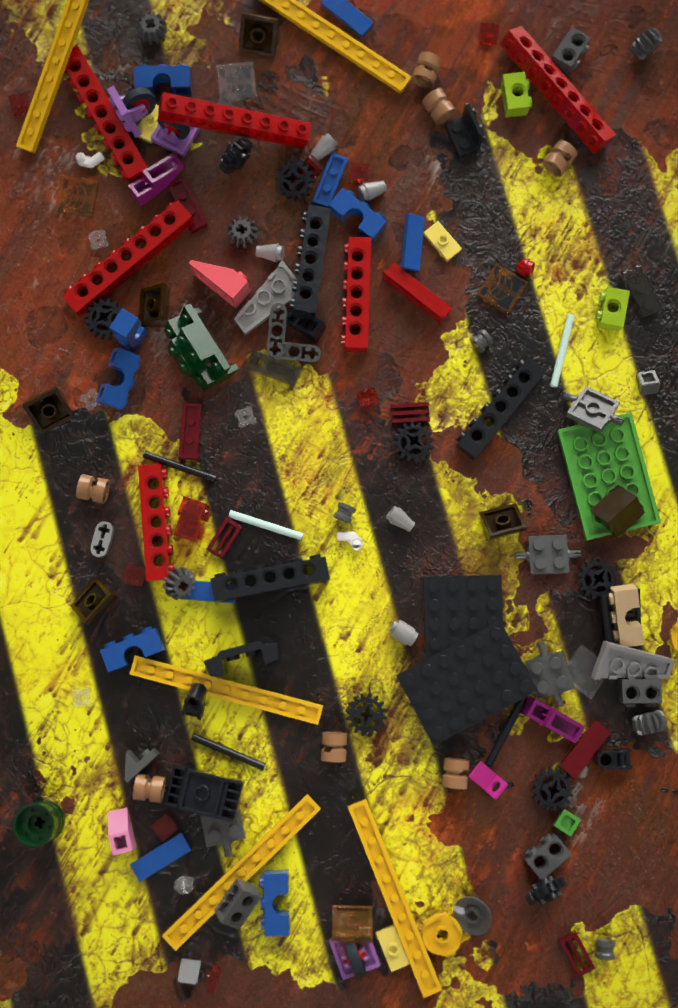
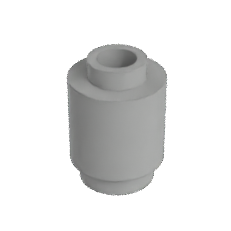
(403, 632)

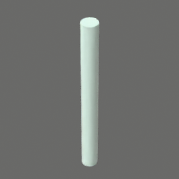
(562, 350)
(265, 525)

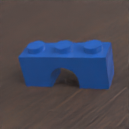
(150, 76)
(347, 204)
(128, 331)
(126, 365)
(116, 654)
(275, 921)

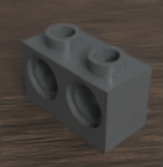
(570, 51)
(639, 687)
(550, 860)
(237, 903)

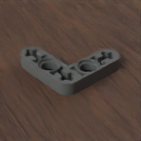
(285, 346)

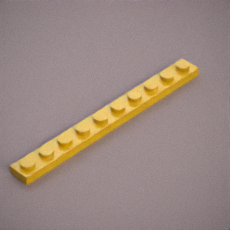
(341, 43)
(52, 74)
(227, 689)
(243, 870)
(395, 898)

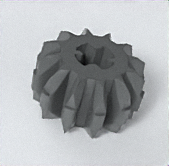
(151, 28)
(646, 43)
(238, 238)
(179, 583)
(649, 722)

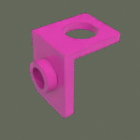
(487, 779)

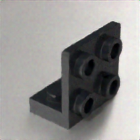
(465, 132)

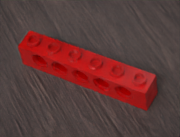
(357, 247)
(147, 474)

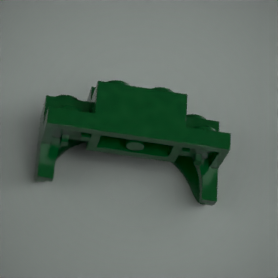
(194, 347)

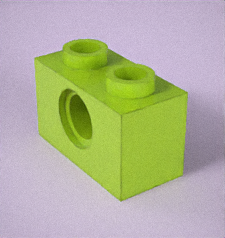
(513, 104)
(619, 300)

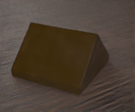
(258, 35)
(154, 306)
(48, 409)
(618, 510)
(502, 522)
(93, 602)

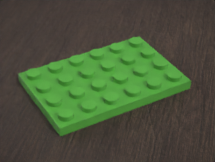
(599, 464)

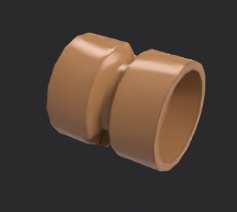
(426, 69)
(437, 104)
(560, 157)
(91, 488)
(334, 746)
(455, 773)
(149, 788)

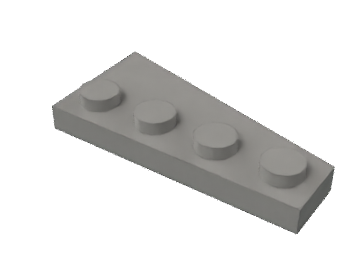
(275, 290)
(630, 663)

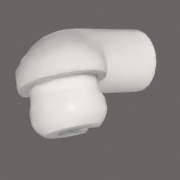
(87, 161)
(352, 538)

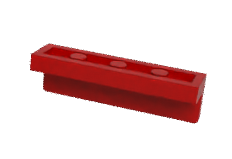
(416, 292)

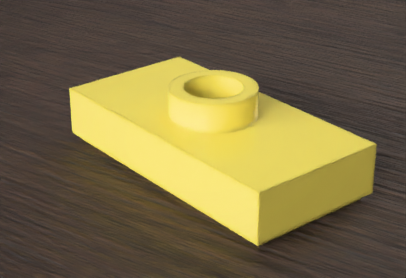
(148, 125)
(442, 241)
(392, 948)

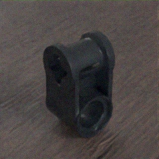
(195, 701)
(616, 758)

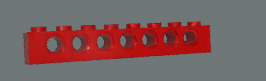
(557, 89)
(233, 120)
(111, 121)
(125, 269)

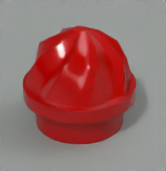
(525, 267)

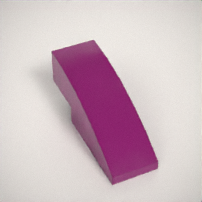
(155, 179)
(552, 719)

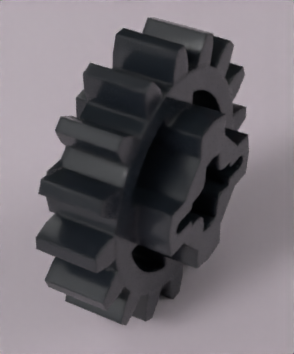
(235, 155)
(290, 172)
(95, 325)
(420, 447)
(589, 574)
(357, 713)
(552, 781)
(546, 890)

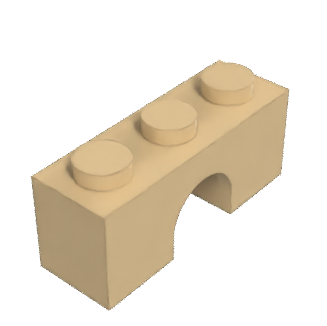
(622, 600)

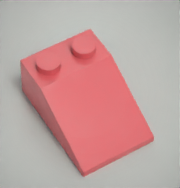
(224, 281)

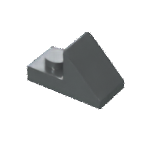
(134, 765)

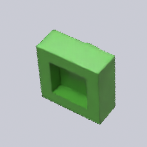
(566, 822)

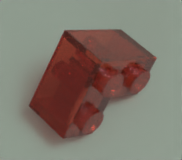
(192, 519)

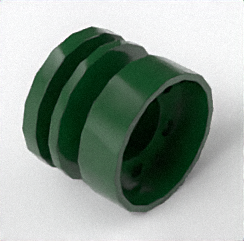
(28, 826)

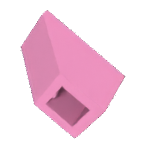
(120, 831)

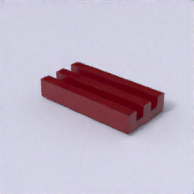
(415, 412)
(231, 541)
(567, 938)

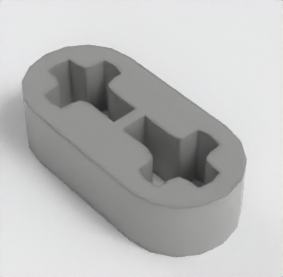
(96, 541)

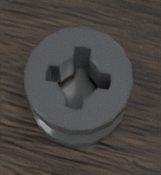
(481, 341)
(344, 512)
(605, 949)

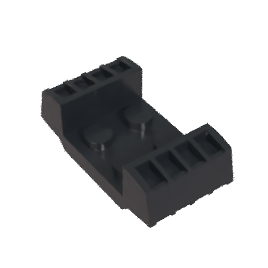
(216, 666)
(204, 793)

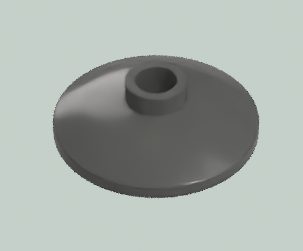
(469, 922)

